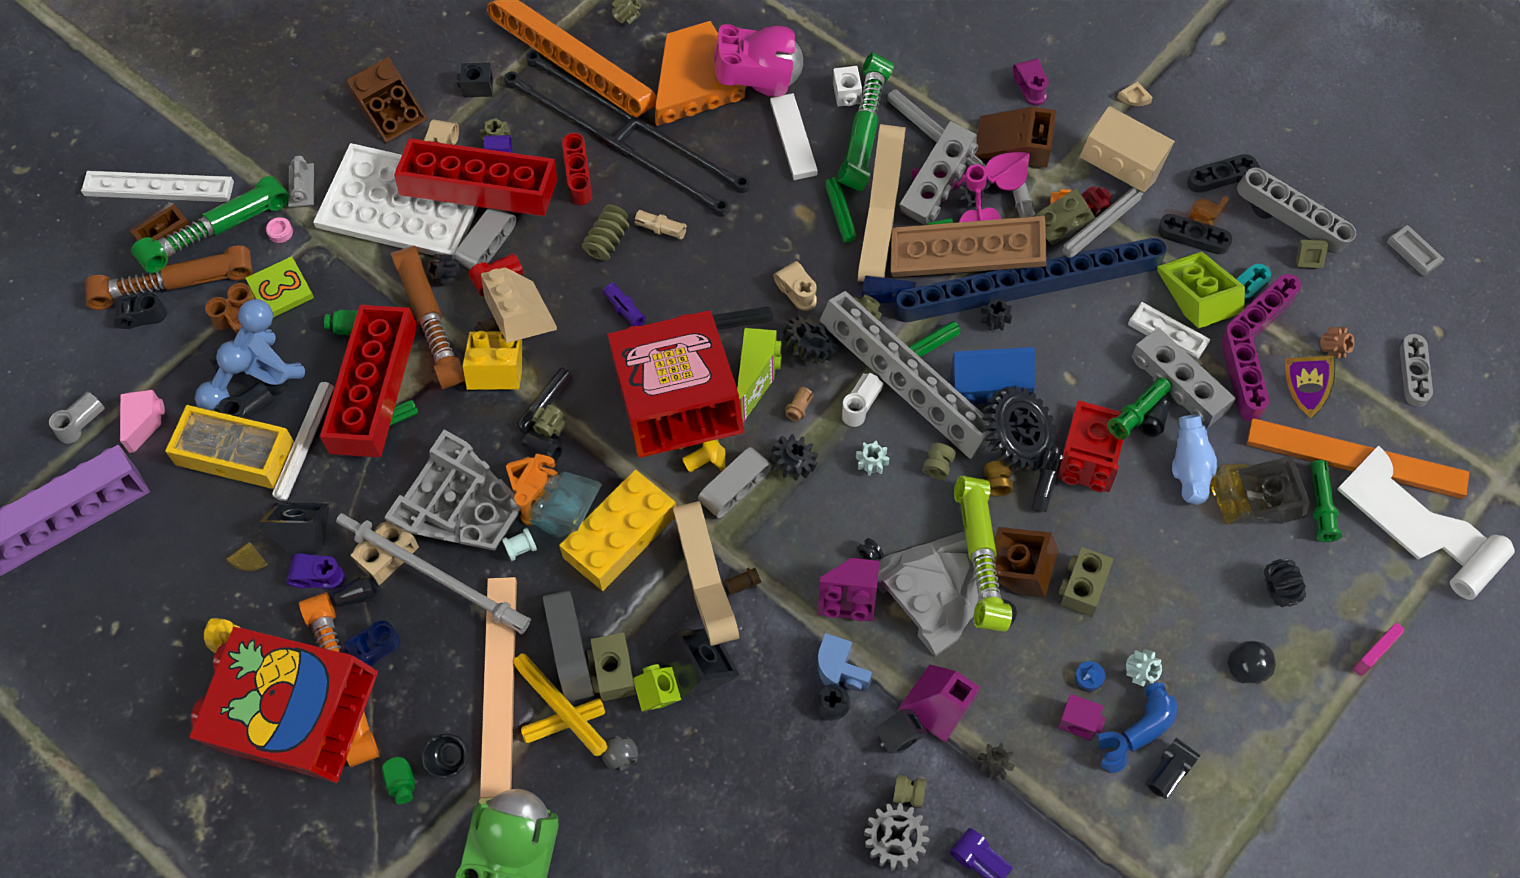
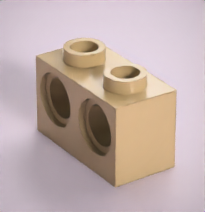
(386, 563)

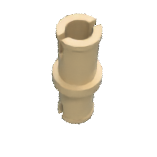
(660, 224)

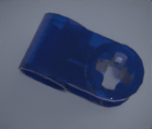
(369, 643)

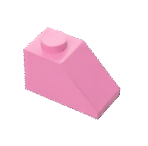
(139, 417)

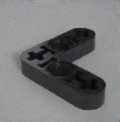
(1214, 181)

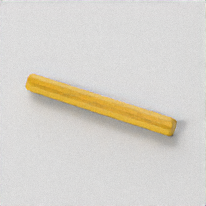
(560, 705)

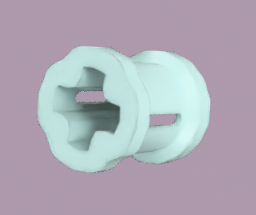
(519, 544)

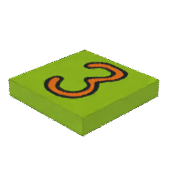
(280, 286)

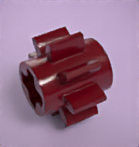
(1097, 199)

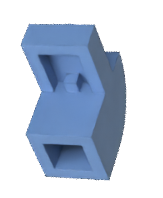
(834, 668)

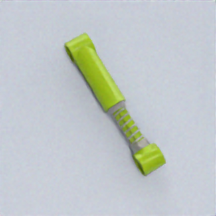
(973, 497)

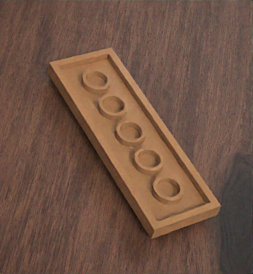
(968, 246)

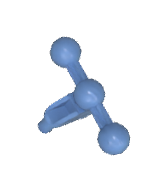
(247, 353)

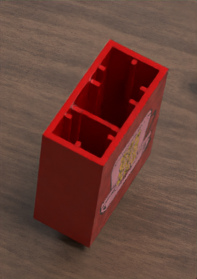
(676, 383)

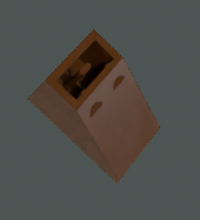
(385, 100)
(1017, 130)

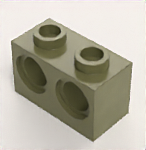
(1066, 216)
(1088, 582)

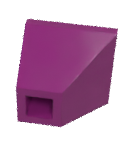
(849, 590)
(941, 700)

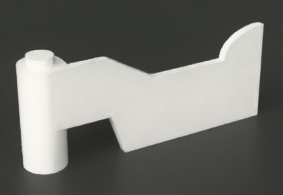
(1423, 531)

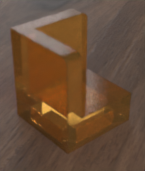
(1207, 211)

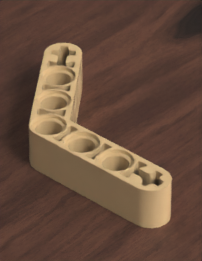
(882, 201)
(704, 574)

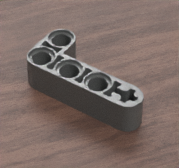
(568, 646)

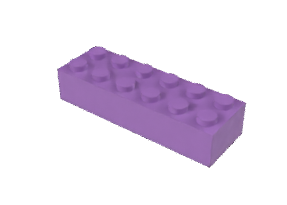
(67, 506)

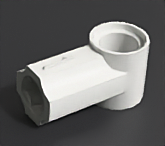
(861, 399)

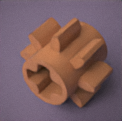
(1337, 342)

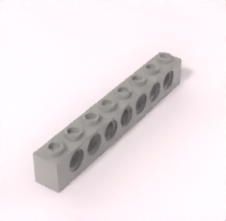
(907, 374)

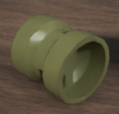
(939, 459)
(909, 791)

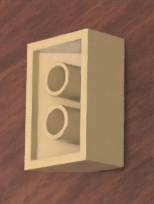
(1127, 149)
(516, 305)

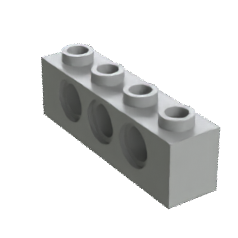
(953, 139)
(1180, 364)

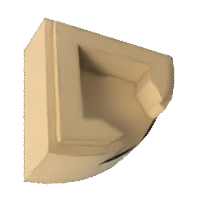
(1135, 95)

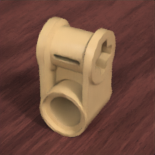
(442, 132)
(797, 286)

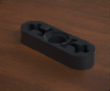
(1199, 243)

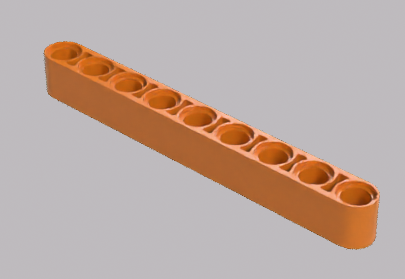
(573, 56)

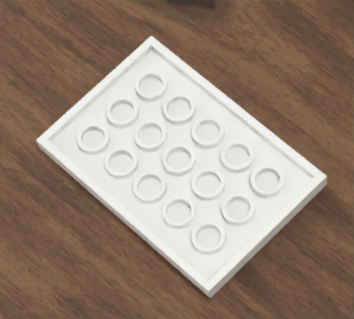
(368, 206)

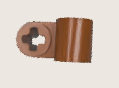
(228, 308)

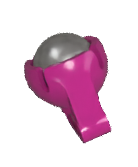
(759, 59)

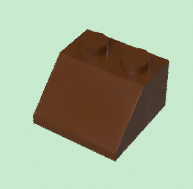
(1025, 560)

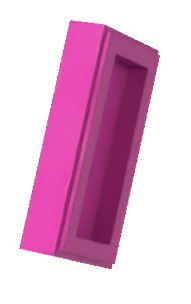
(1379, 649)

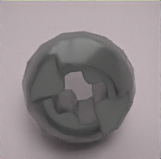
(620, 753)

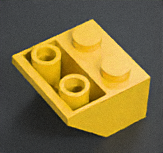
(492, 361)

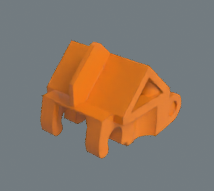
(528, 481)

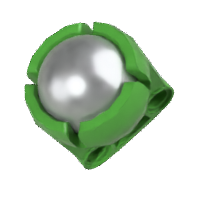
(510, 837)

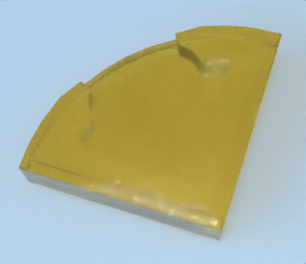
(247, 559)

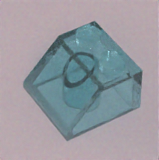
(564, 503)

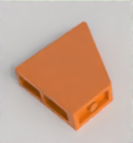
(689, 76)

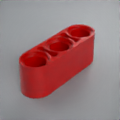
(577, 169)

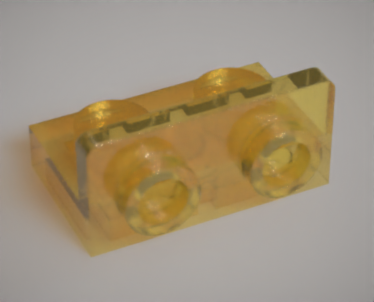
(1230, 493)

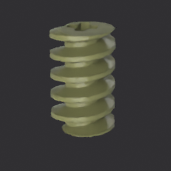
(606, 232)

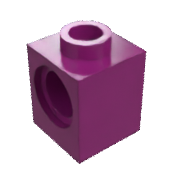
(1081, 717)

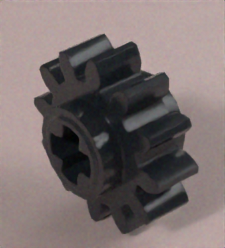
(793, 457)

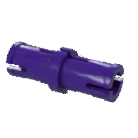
(628, 310)

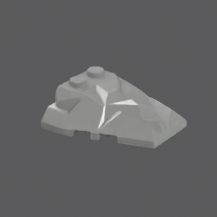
(456, 498)
(934, 588)

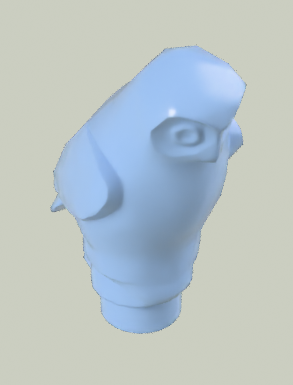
(1194, 460)

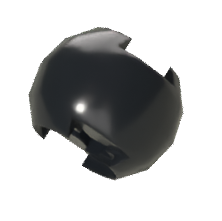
(822, 702)

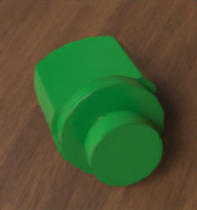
(341, 321)
(398, 779)

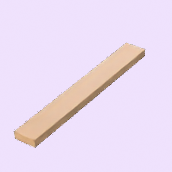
(498, 694)

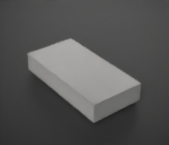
(1415, 250)

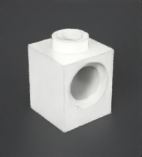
(847, 86)

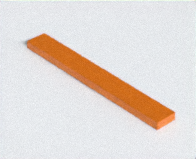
(1350, 455)

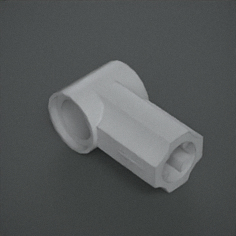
(75, 418)

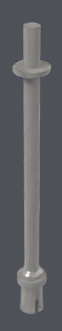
(501, 611)

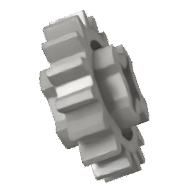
(888, 825)

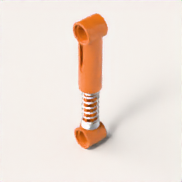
(319, 615)

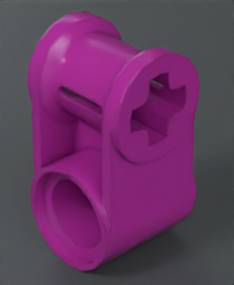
(1031, 81)

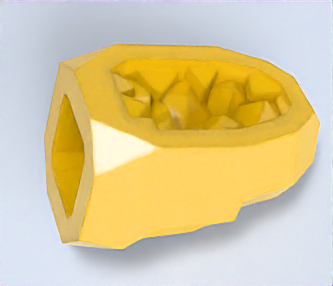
(217, 632)

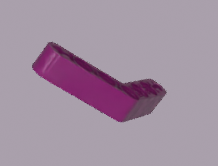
(1245, 348)

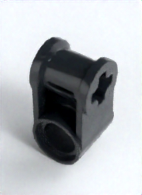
(138, 310)

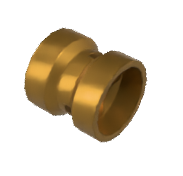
(998, 478)

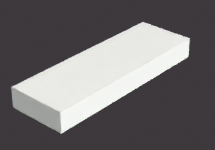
(1148, 319)

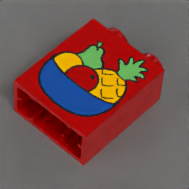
(283, 703)

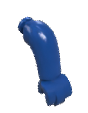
(1158, 719)

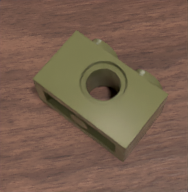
(615, 683)

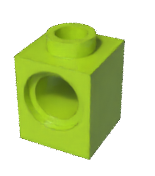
(656, 688)

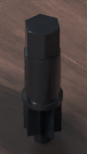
(1047, 479)

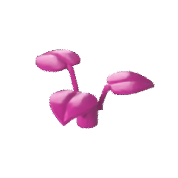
(1006, 170)

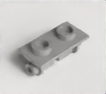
(301, 183)

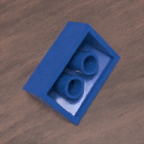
(983, 372)

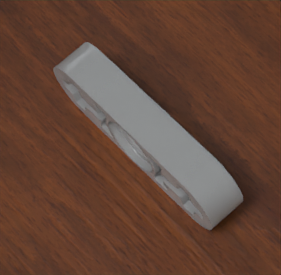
(1410, 380)

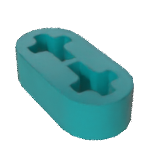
(1257, 286)

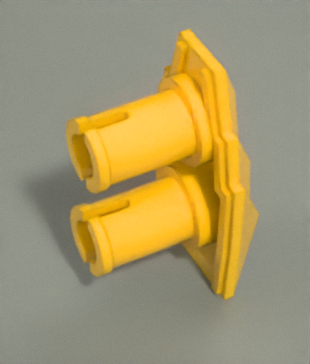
(710, 451)

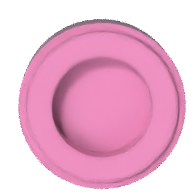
(279, 230)

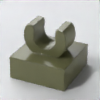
(1312, 253)

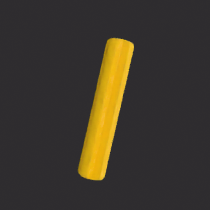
(555, 723)

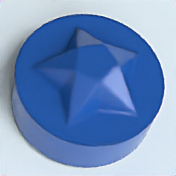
(1090, 676)

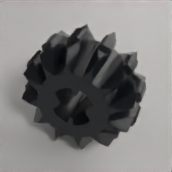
(1284, 582)

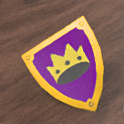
(1310, 381)

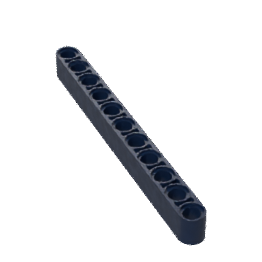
(1020, 287)

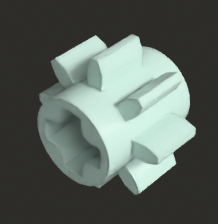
(872, 458)
(1143, 667)

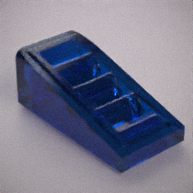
(885, 289)

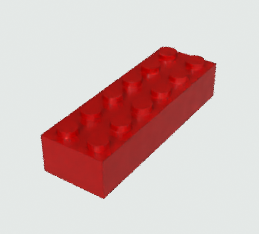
(476, 177)
(369, 381)

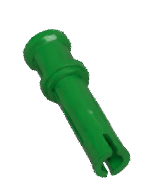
(1134, 413)
(1325, 511)

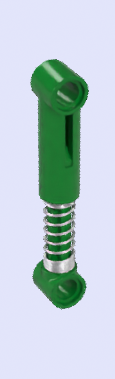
(855, 168)
(266, 195)

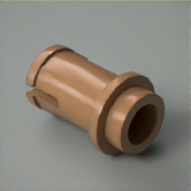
(796, 410)

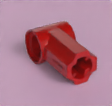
(510, 262)

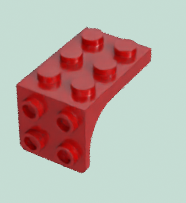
(1091, 449)

